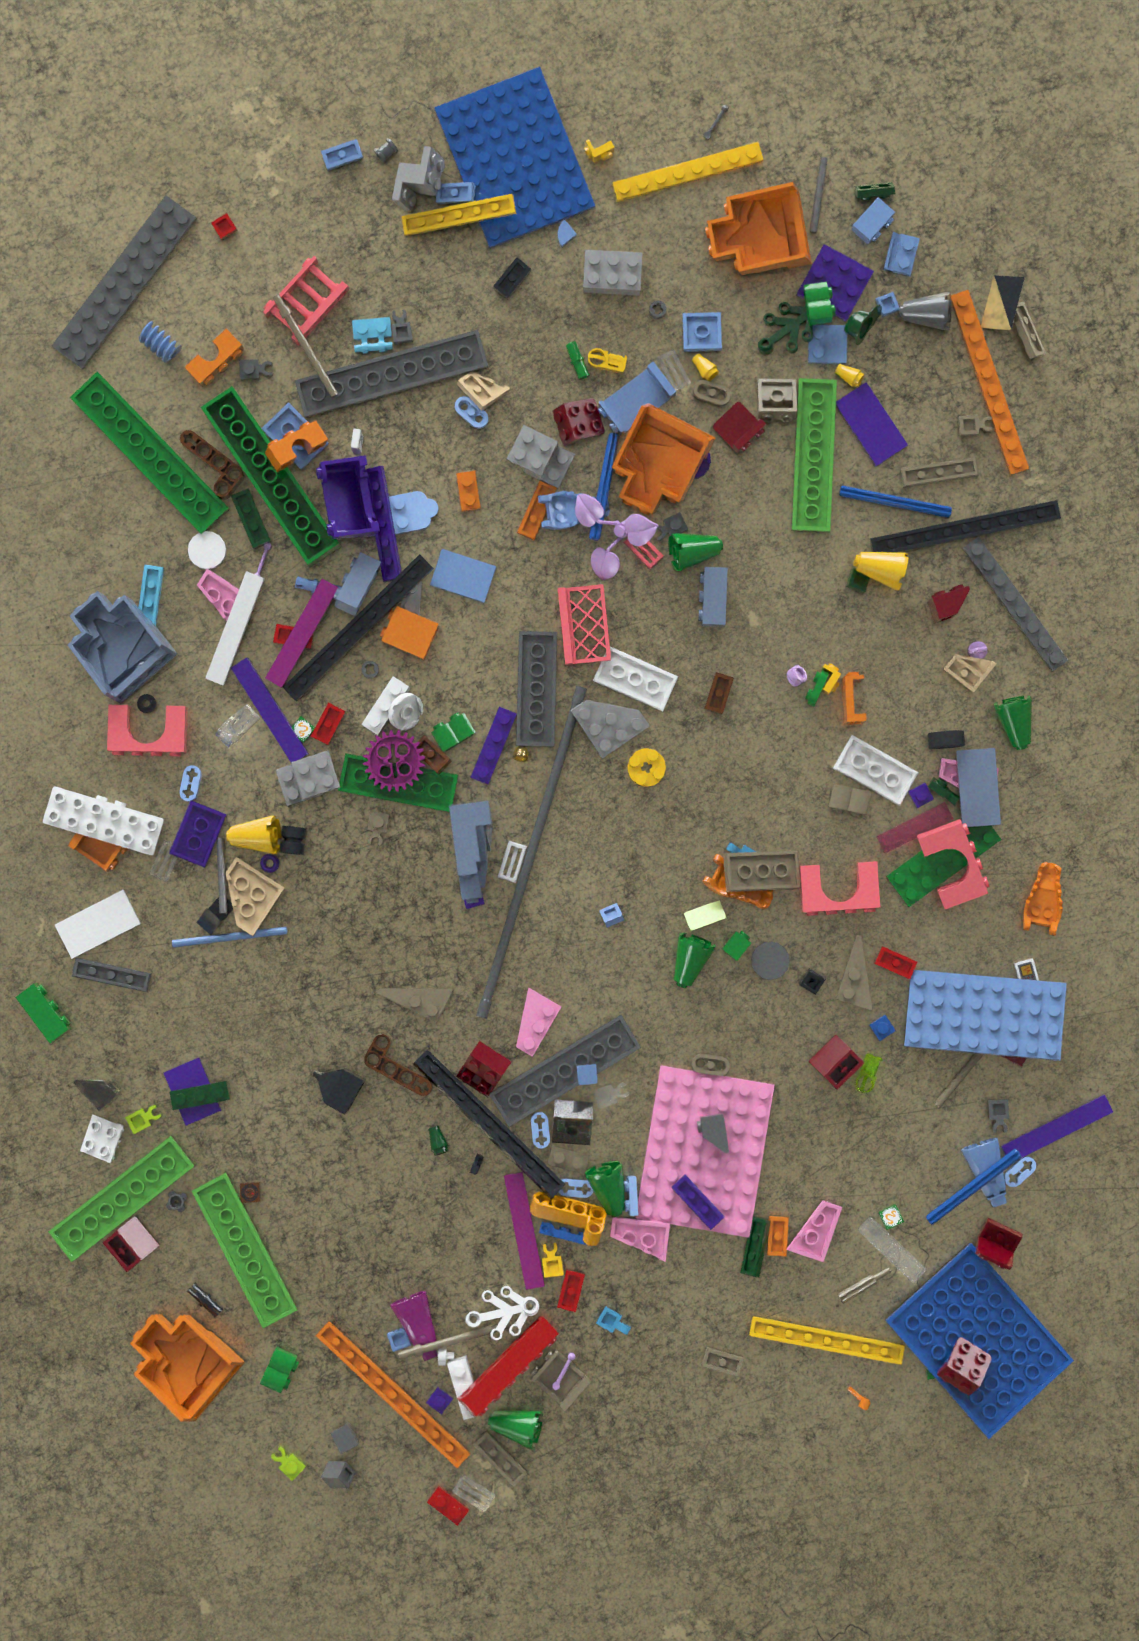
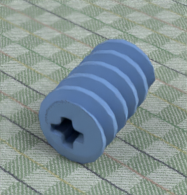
(158, 342)

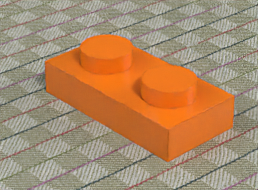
(468, 491)
(777, 1236)

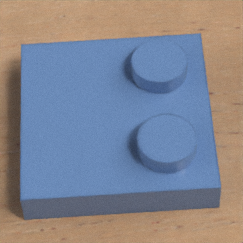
(702, 332)
(828, 345)

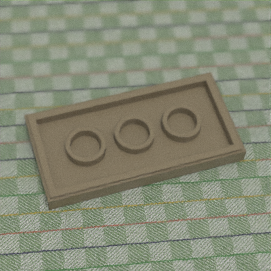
(762, 871)

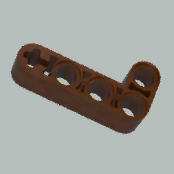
(210, 460)
(399, 1068)

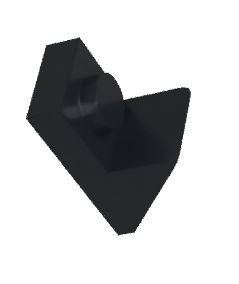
(211, 919)

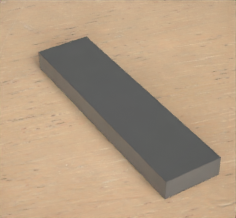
(111, 974)

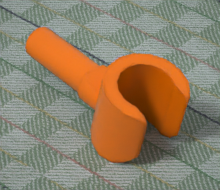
(864, 1402)

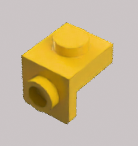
(602, 152)
(832, 683)

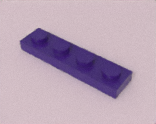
(493, 745)

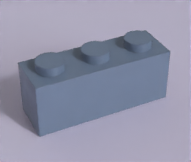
(357, 583)
(713, 596)

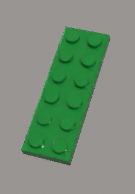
(430, 791)
(924, 874)

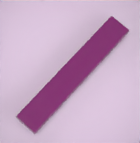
(301, 633)
(524, 1230)

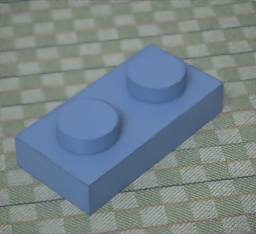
(342, 154)
(455, 193)

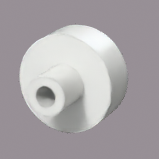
(443, 1355)

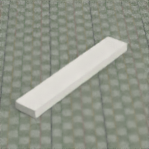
(235, 628)

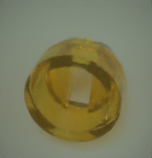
(521, 754)

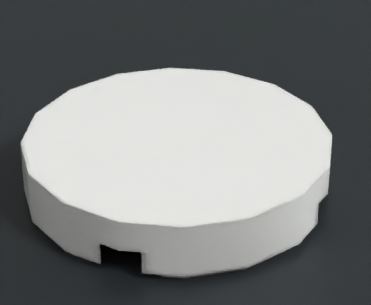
(207, 550)
(405, 711)

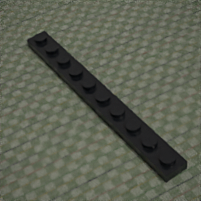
(967, 528)
(358, 627)
(489, 1124)

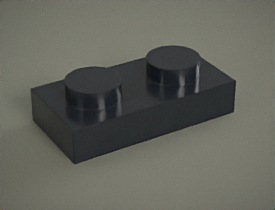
(512, 278)

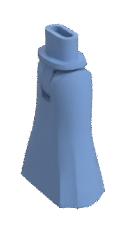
(980, 1159)

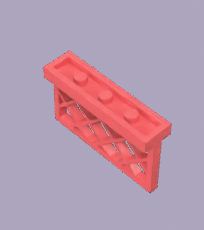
(567, 624)

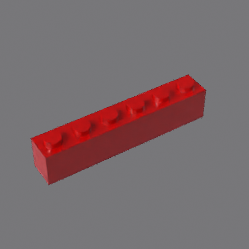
(508, 1366)

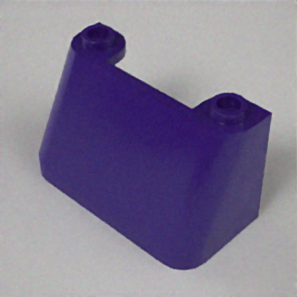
(347, 498)

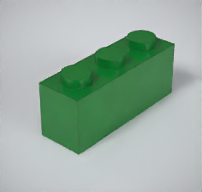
(44, 1012)

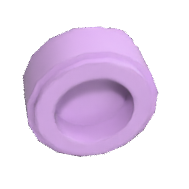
(977, 650)
(796, 675)

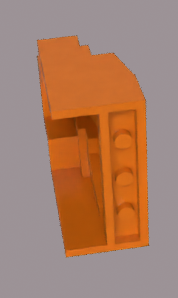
(761, 231)
(659, 458)
(169, 1354)

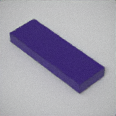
(698, 1202)

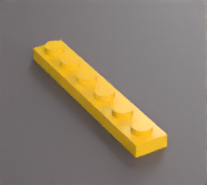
(458, 215)

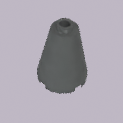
(928, 311)

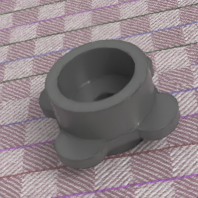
(176, 1206)

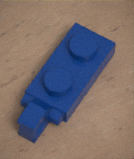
(563, 1233)

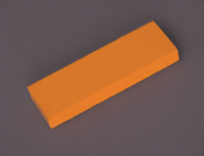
(535, 512)

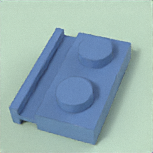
(901, 254)

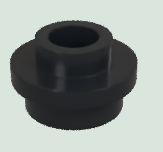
(150, 708)

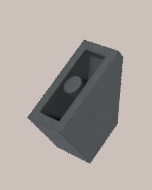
(714, 1130)

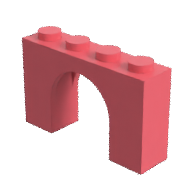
(172, 741)
(972, 883)
(865, 897)

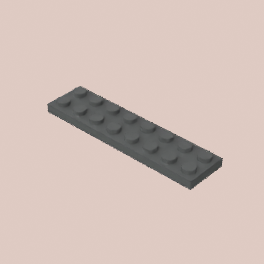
(559, 1072)

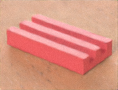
(652, 547)

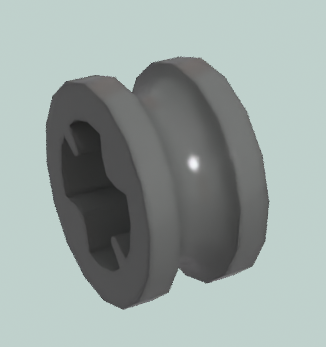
(652, 311)
(364, 670)

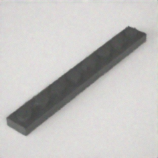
(1015, 604)

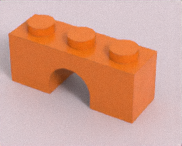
(204, 371)
(308, 436)

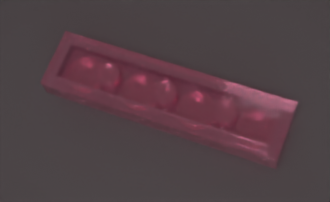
(910, 829)

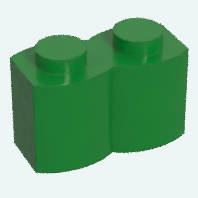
(818, 304)
(453, 732)
(278, 1370)

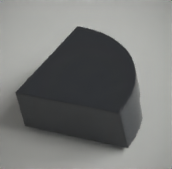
(476, 1164)

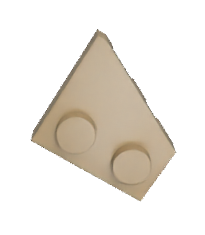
(481, 390)
(969, 670)

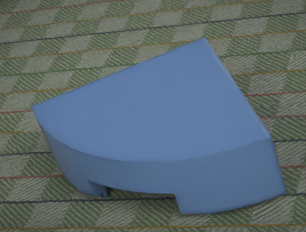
(565, 233)

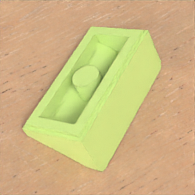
(705, 915)

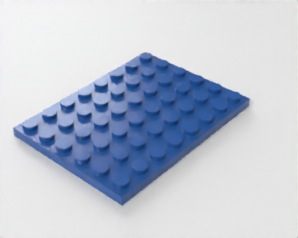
(516, 144)
(978, 1305)

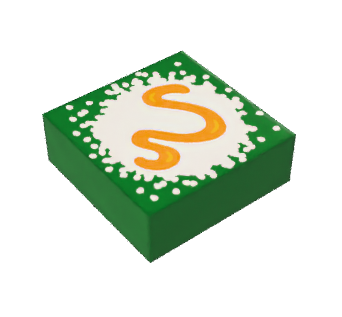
(303, 729)
(891, 1217)

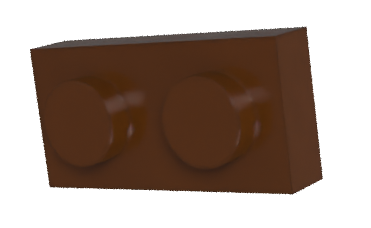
(719, 693)
(434, 756)

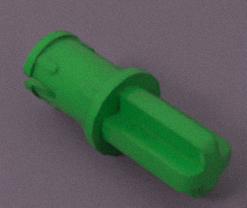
(577, 360)

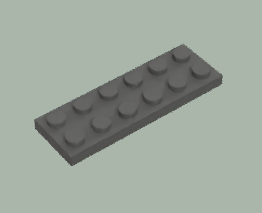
(536, 689)

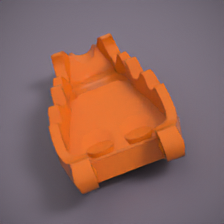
(717, 884)
(1044, 902)

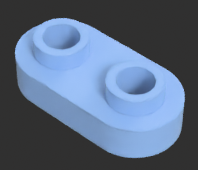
(471, 413)

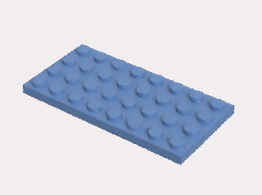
(985, 1015)

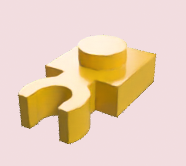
(552, 1264)

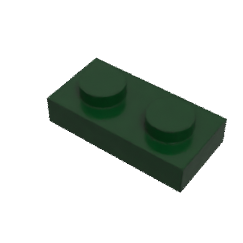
(882, 190)

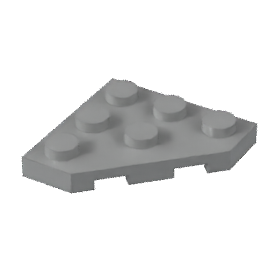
(608, 724)

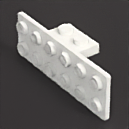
(103, 820)

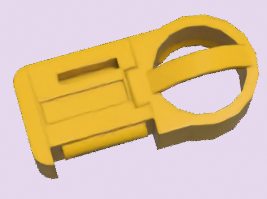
(610, 361)

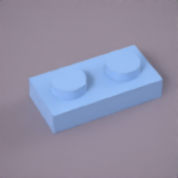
(631, 1203)

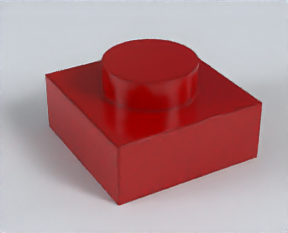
(224, 226)

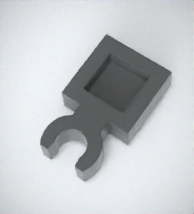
(401, 330)
(251, 369)
(672, 525)
(998, 1111)

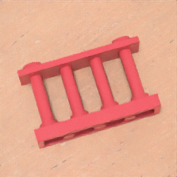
(324, 305)

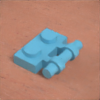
(372, 329)

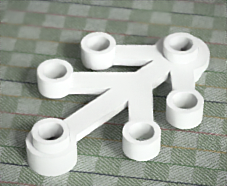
(505, 1312)

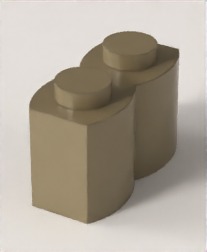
(850, 800)

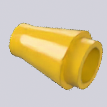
(705, 367)
(850, 375)

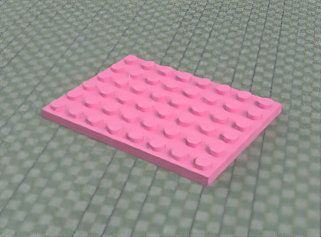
(678, 1148)

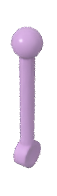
(267, 547)
(556, 1385)

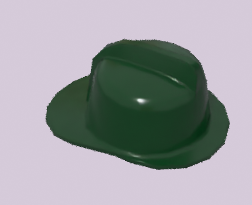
(861, 322)

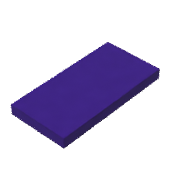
(871, 424)

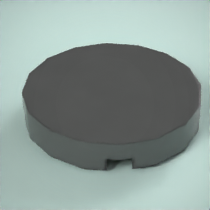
(770, 960)

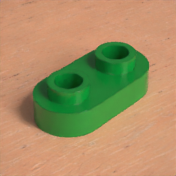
(813, 695)

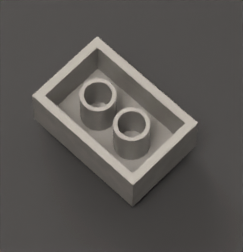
(612, 272)

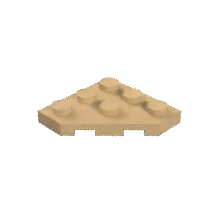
(251, 895)

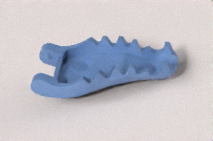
(561, 510)

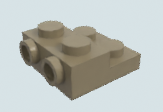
(777, 400)

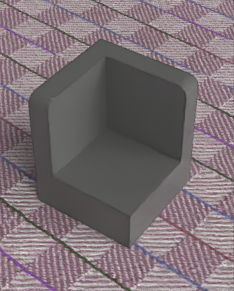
(345, 1438)
(338, 1475)

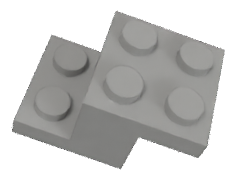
(418, 179)
(540, 456)
(307, 778)

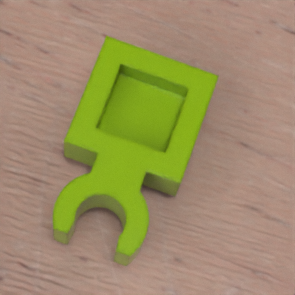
(140, 1120)
(291, 1465)

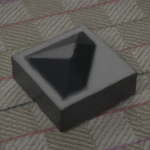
(812, 981)

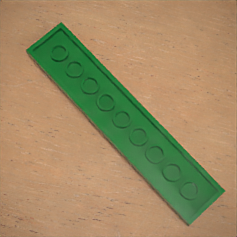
(149, 453)

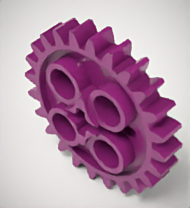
(376, 762)

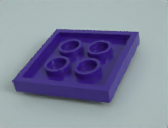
(844, 277)

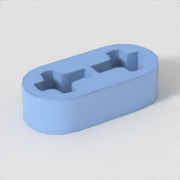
(194, 785)
(545, 1129)
(1016, 1168)
(576, 1193)

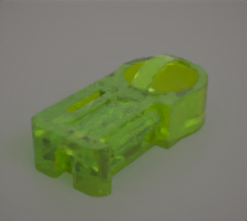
(868, 1070)

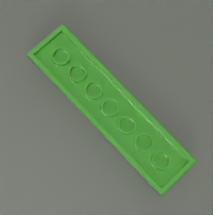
(814, 455)
(121, 1198)
(244, 1250)

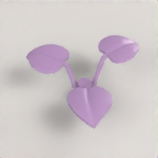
(636, 527)

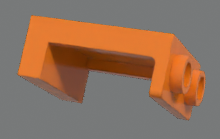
(409, 632)
(849, 717)
(98, 851)

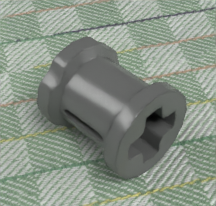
(386, 150)

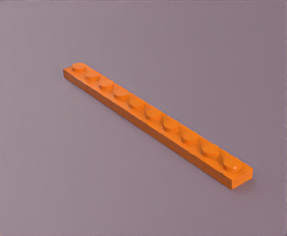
(989, 382)
(393, 1394)

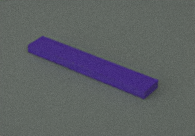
(386, 537)
(269, 710)
(1059, 1127)

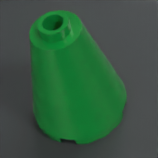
(692, 549)
(1016, 720)
(691, 958)
(608, 1186)
(517, 1426)

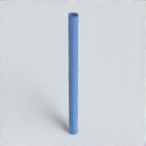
(228, 937)

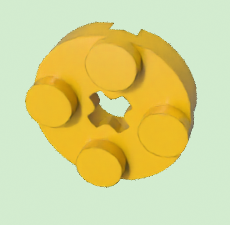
(656, 772)

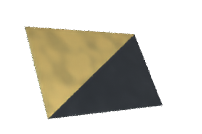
(1002, 302)

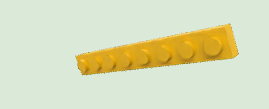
(687, 171)
(827, 1340)

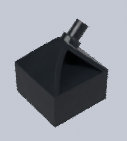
(339, 1088)

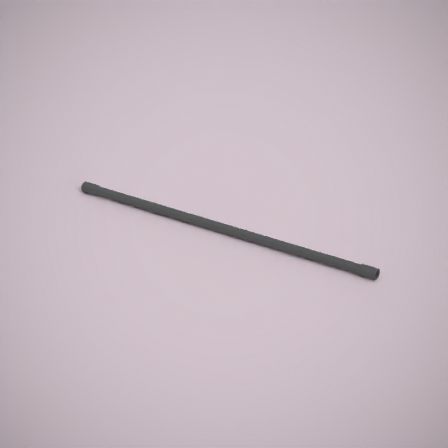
(485, 1002)

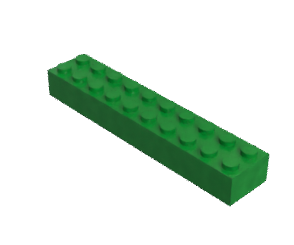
(277, 489)

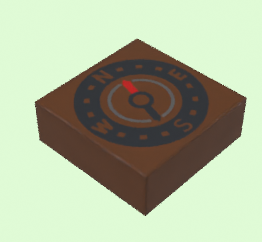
(250, 1192)

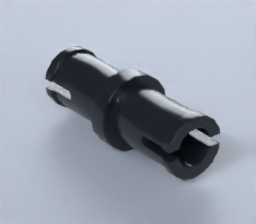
(205, 1300)

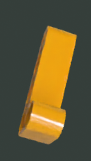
(571, 1213)

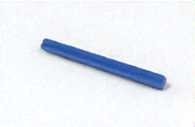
(605, 481)
(895, 501)
(973, 1186)

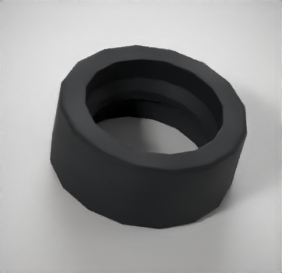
(946, 739)

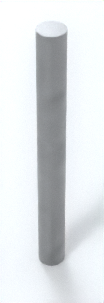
(818, 195)
(221, 876)

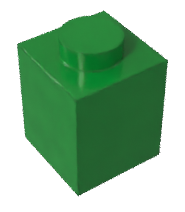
(737, 945)

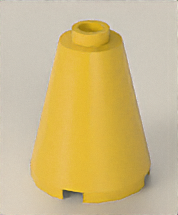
(883, 567)
(257, 835)

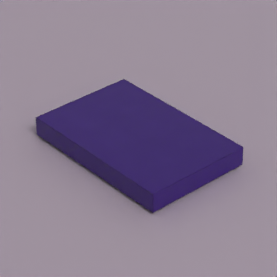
(197, 833)
(187, 1076)

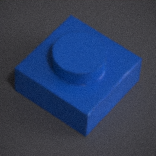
(882, 1027)

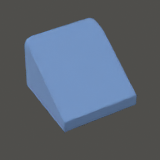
(587, 1074)

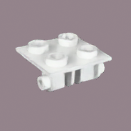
(102, 1138)

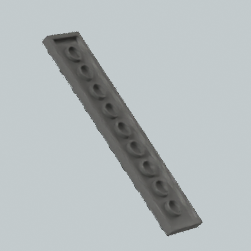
(124, 282)
(393, 373)

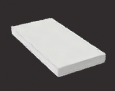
(636, 679)
(875, 770)
(97, 924)

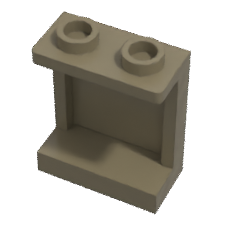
(571, 1385)

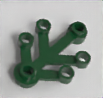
(790, 325)

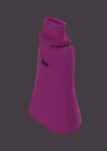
(416, 1320)

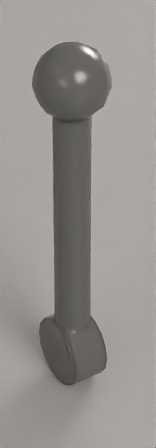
(707, 135)

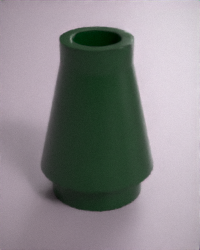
(437, 1141)

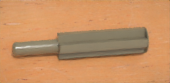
(862, 1286)

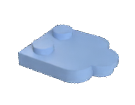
(412, 512)

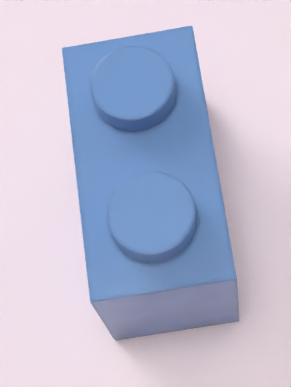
(873, 221)

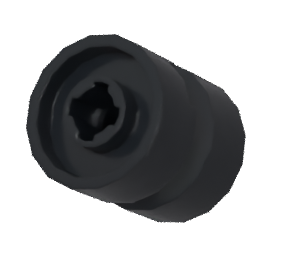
(293, 840)

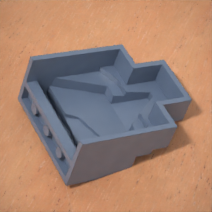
(118, 645)
(472, 841)

